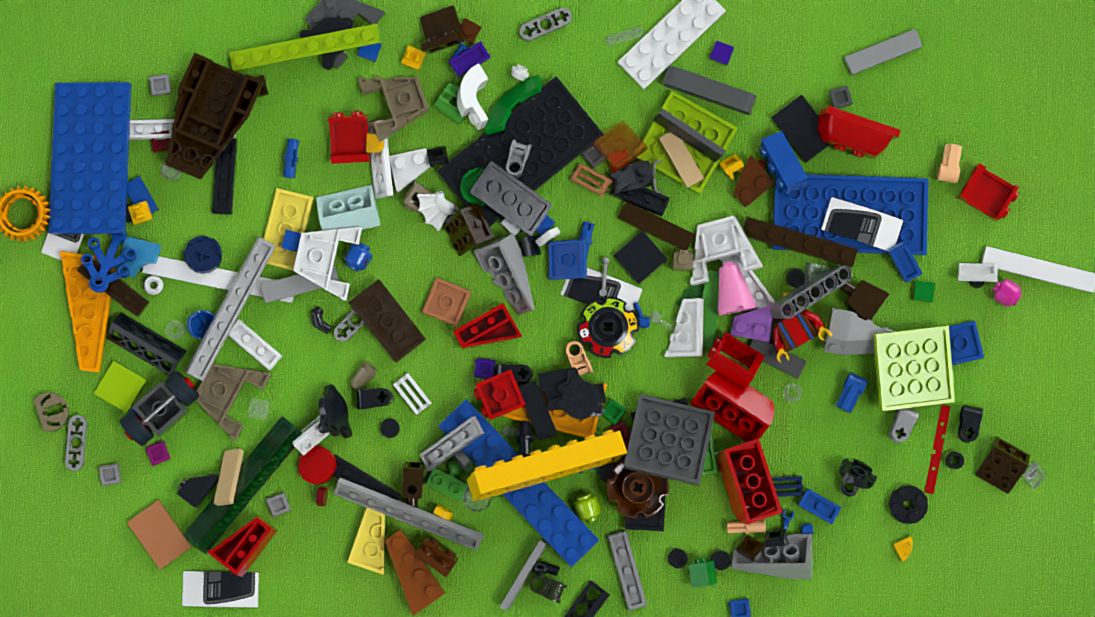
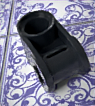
(501, 368)
(370, 398)
(969, 419)

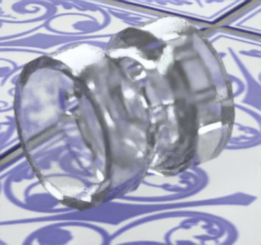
(166, 171)

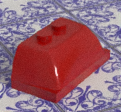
(854, 133)
(735, 408)
(748, 482)

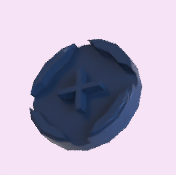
(203, 254)

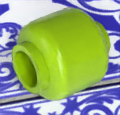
(587, 507)

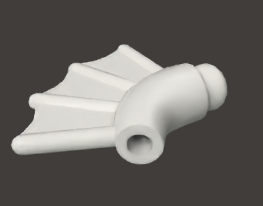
(436, 208)

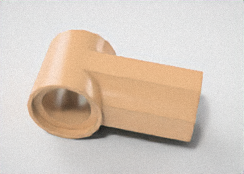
(949, 168)

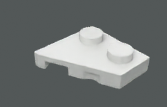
(408, 166)

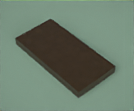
(387, 320)

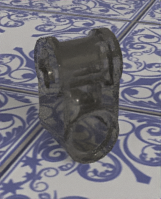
(548, 588)

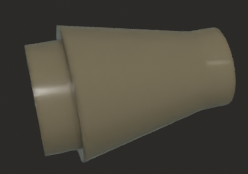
(363, 375)

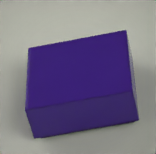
(721, 53)
(484, 368)

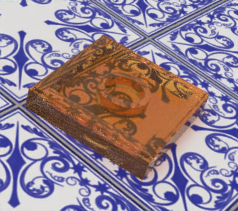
(620, 145)

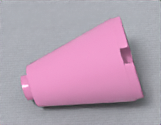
(733, 291)

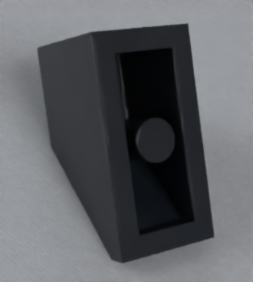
(632, 177)
(196, 489)

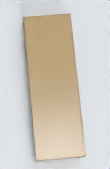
(681, 159)
(228, 477)

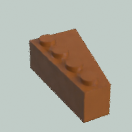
(414, 575)

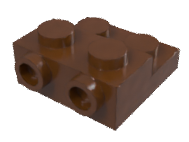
(436, 556)

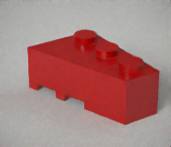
(488, 329)
(244, 546)

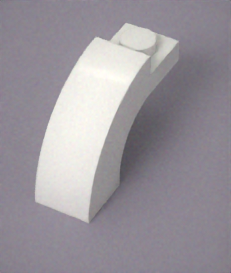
(467, 102)

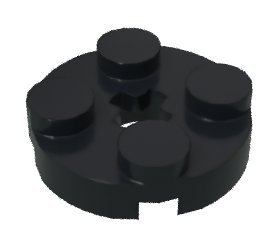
(919, 503)

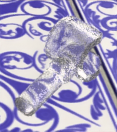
(656, 318)

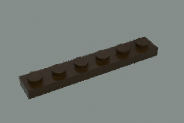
(799, 242)

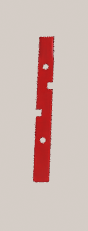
(938, 446)

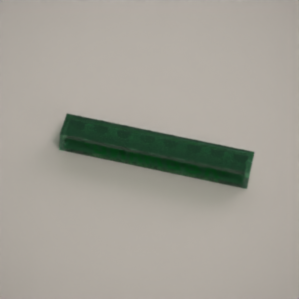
(252, 476)

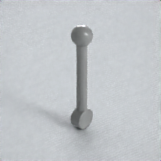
(603, 292)

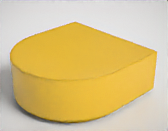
(373, 144)
(443, 512)

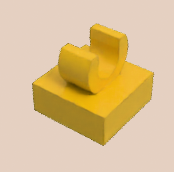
(413, 58)
(731, 165)
(140, 213)

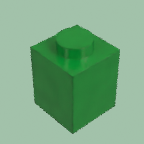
(702, 573)

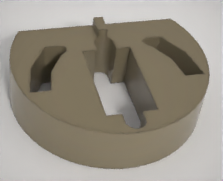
(60, 418)

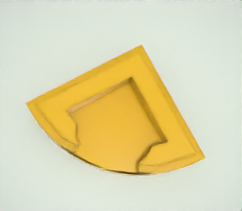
(903, 548)

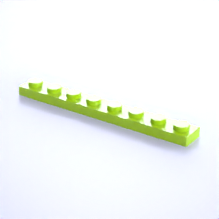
(305, 47)

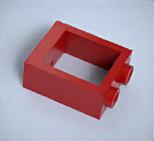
(738, 351)

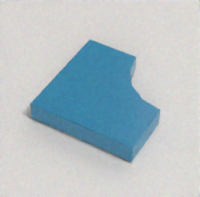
(146, 254)

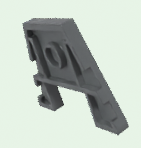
(343, 9)

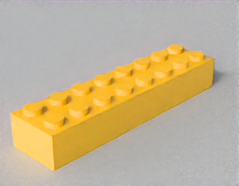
(546, 465)

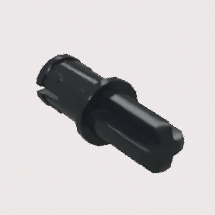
(524, 438)

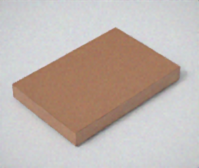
(159, 534)

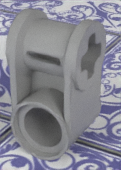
(518, 155)
(904, 421)

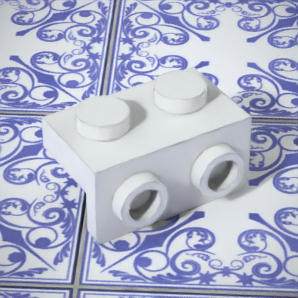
(310, 437)

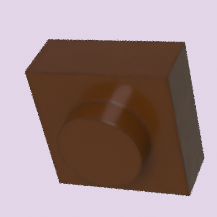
(470, 30)

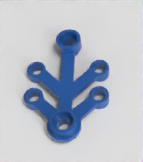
(107, 262)

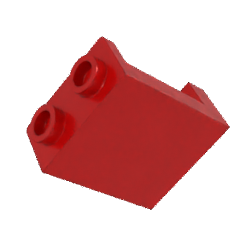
(348, 137)
(988, 193)

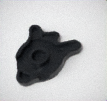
(327, 26)
(578, 397)
(333, 413)

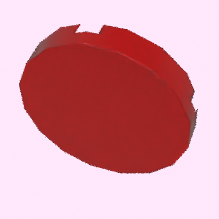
(317, 465)

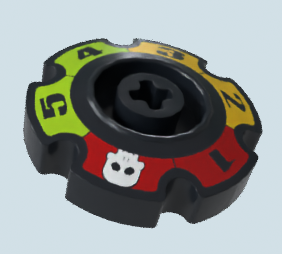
(592, 329)

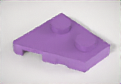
(754, 325)

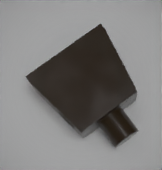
(864, 298)
(413, 475)

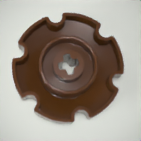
(630, 502)

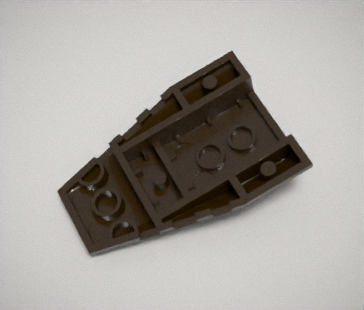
(208, 114)

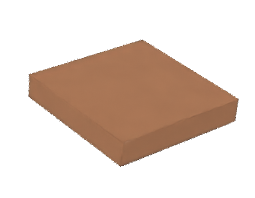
(446, 302)

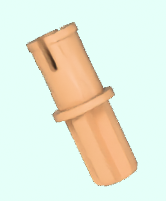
(738, 527)

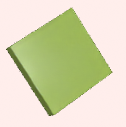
(120, 386)

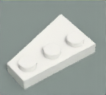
(688, 333)

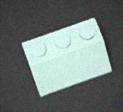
(348, 209)

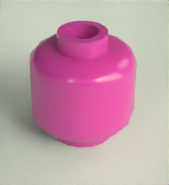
(1007, 293)

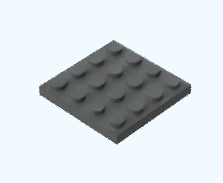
(669, 440)

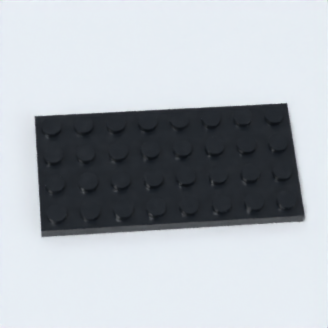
(548, 122)

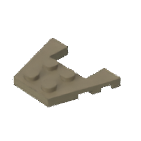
(403, 99)
(220, 391)

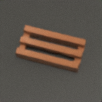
(604, 187)

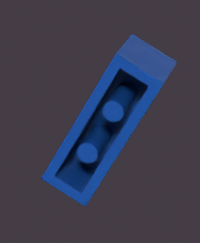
(783, 163)

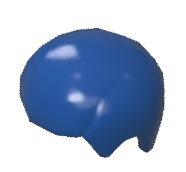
(199, 323)

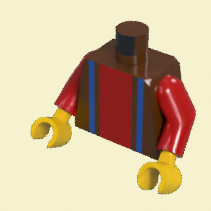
(797, 331)

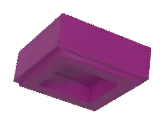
(158, 453)

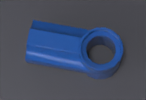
(852, 389)

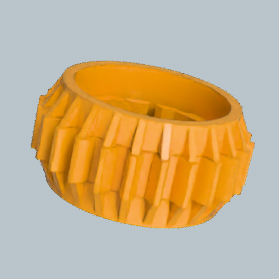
(43, 214)

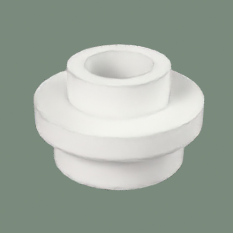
(519, 72)
(147, 285)

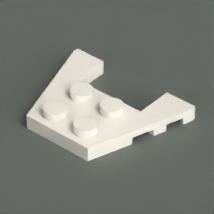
(720, 240)
(317, 256)

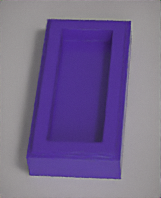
(466, 60)

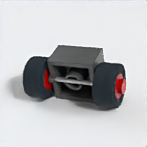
(160, 409)

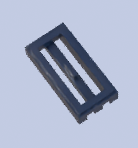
(799, 486)

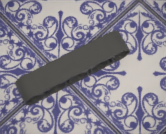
(709, 90)
(803, 293)

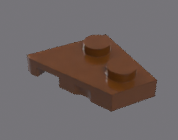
(752, 182)

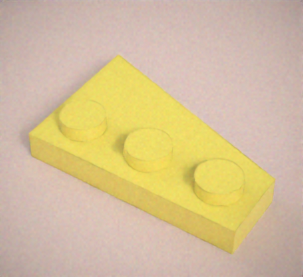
(369, 542)

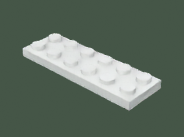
(670, 39)

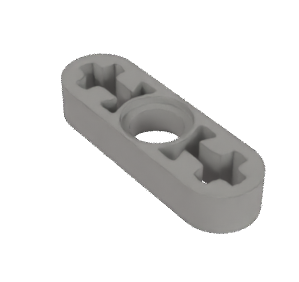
(556, 13)
(342, 326)
(72, 428)

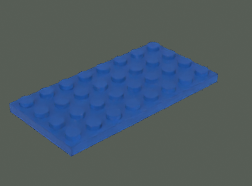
(90, 158)
(898, 197)

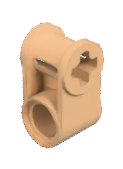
(579, 360)

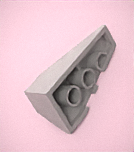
(506, 265)
(850, 334)
(786, 561)

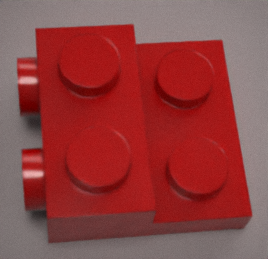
(499, 395)

